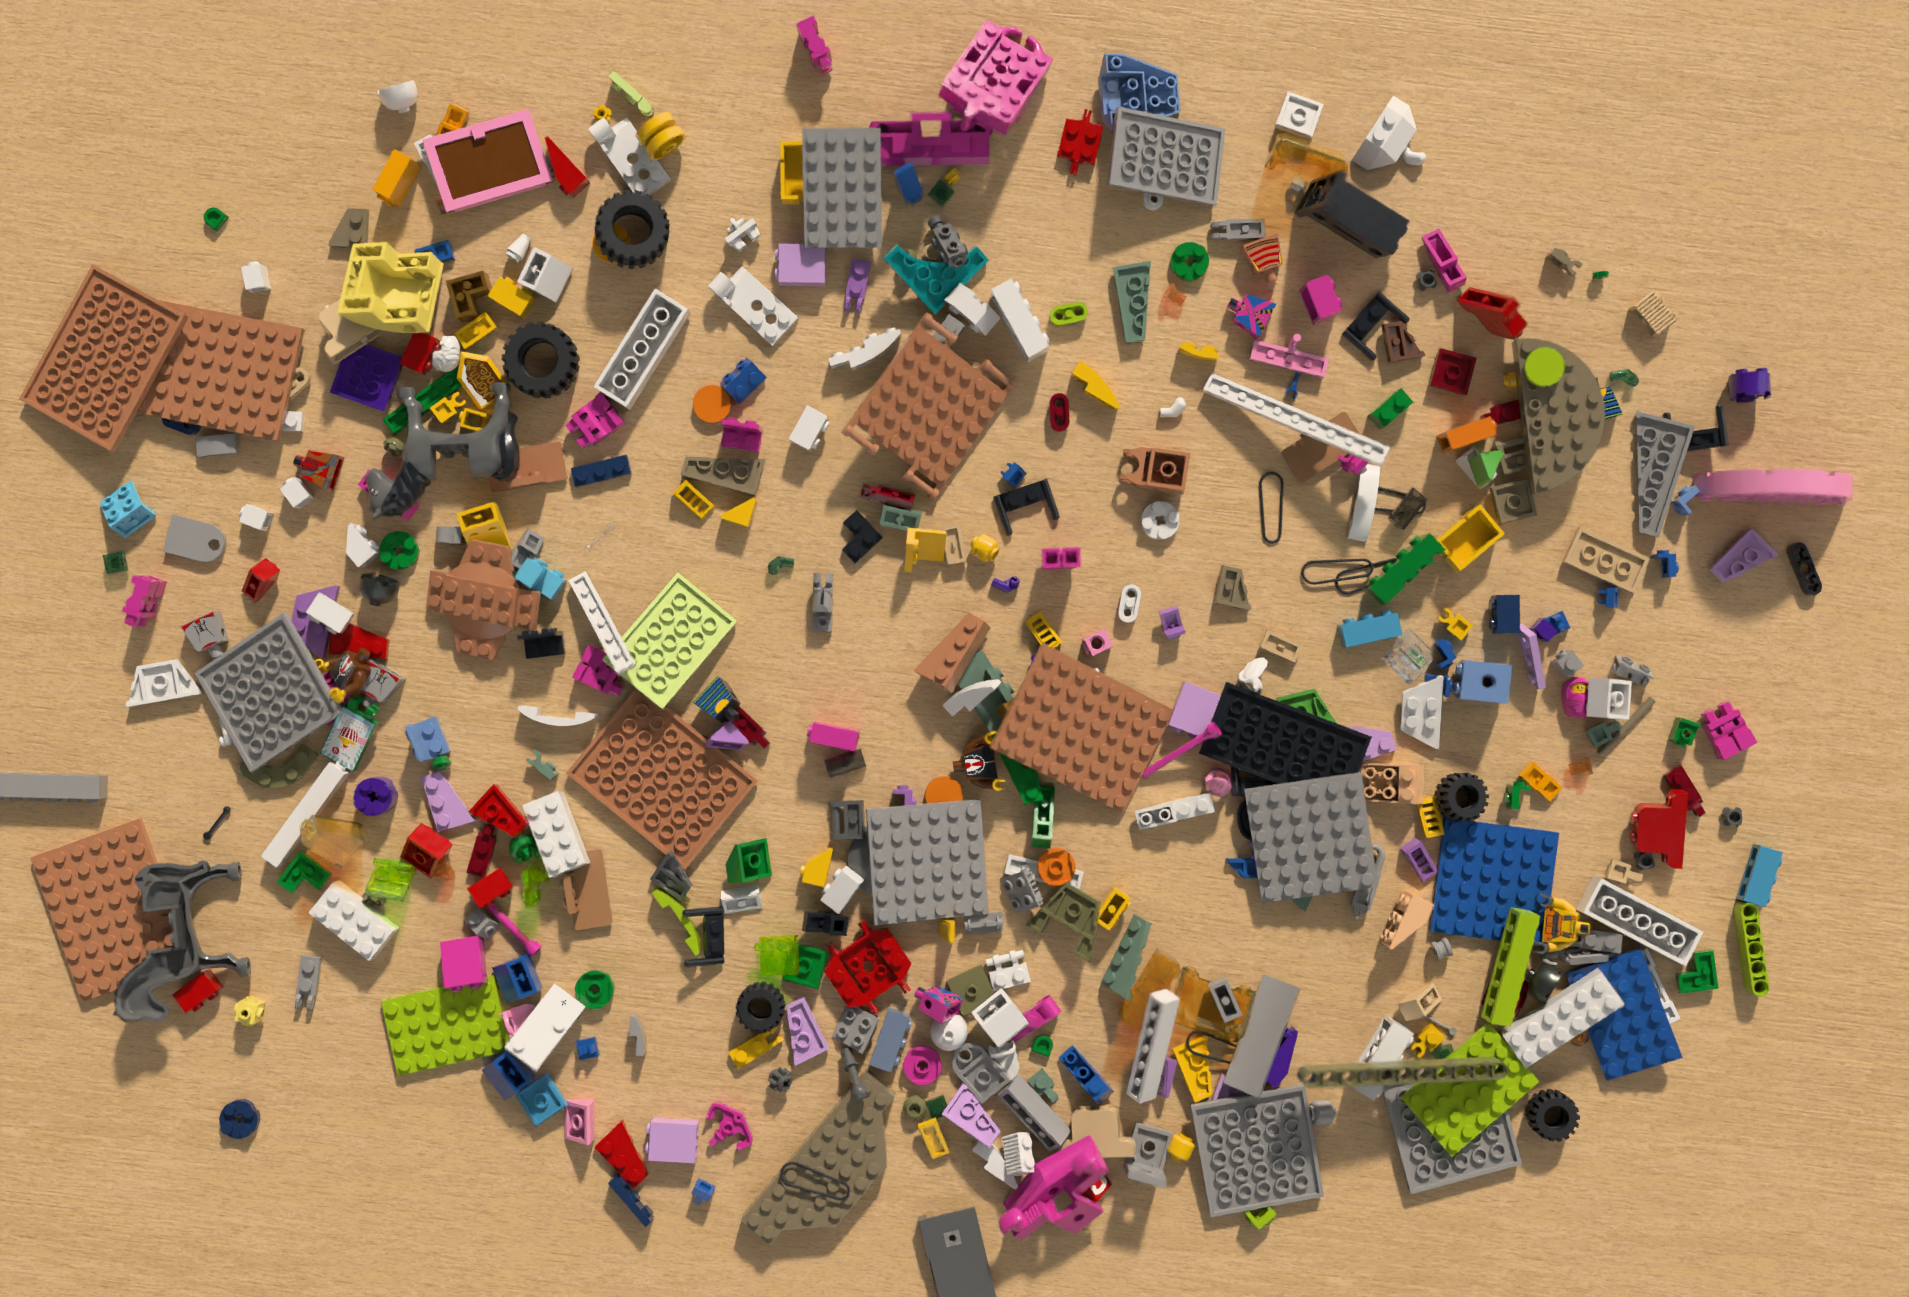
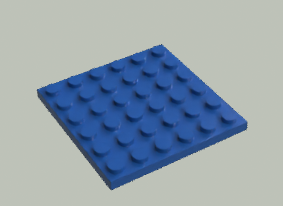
(1487, 872)

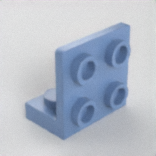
(427, 739)

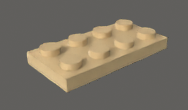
(1606, 560)

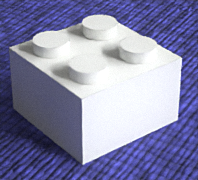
(1609, 698)

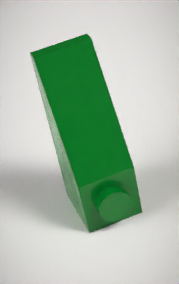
(1043, 819)

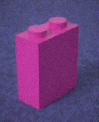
(833, 735)
(463, 963)

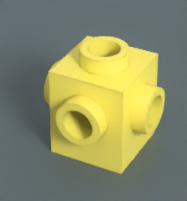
(254, 1008)

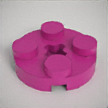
(930, 1073)

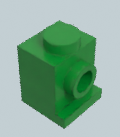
(1678, 729)

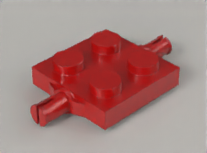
(1080, 141)

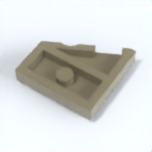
(351, 229)
(1231, 588)

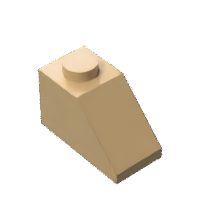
(1419, 1002)

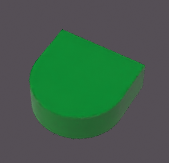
(215, 218)
(1042, 1045)

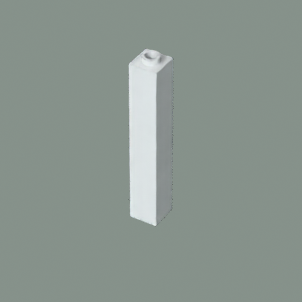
(311, 804)

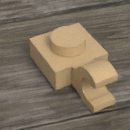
(1621, 872)

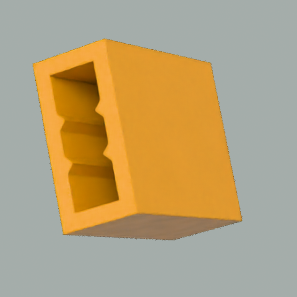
(396, 179)

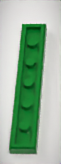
(436, 391)

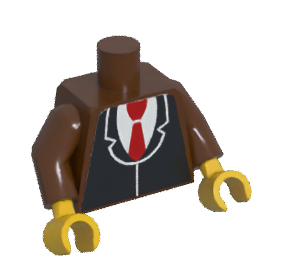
(349, 673)
(980, 763)

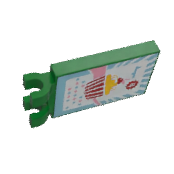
(350, 734)

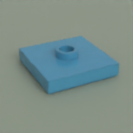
(541, 1099)

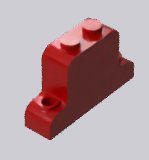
(1495, 312)
(1662, 827)

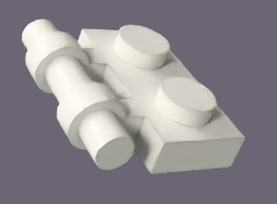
(1010, 975)

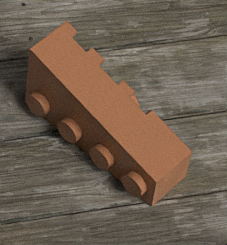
(954, 653)

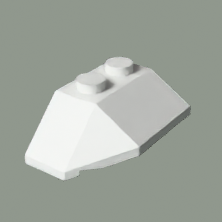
(1387, 137)

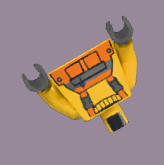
(1560, 925)

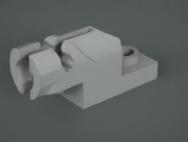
(822, 603)

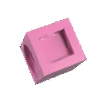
(1105, 642)

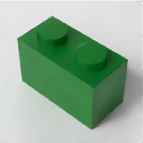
(1390, 408)

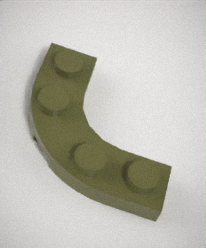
(285, 775)

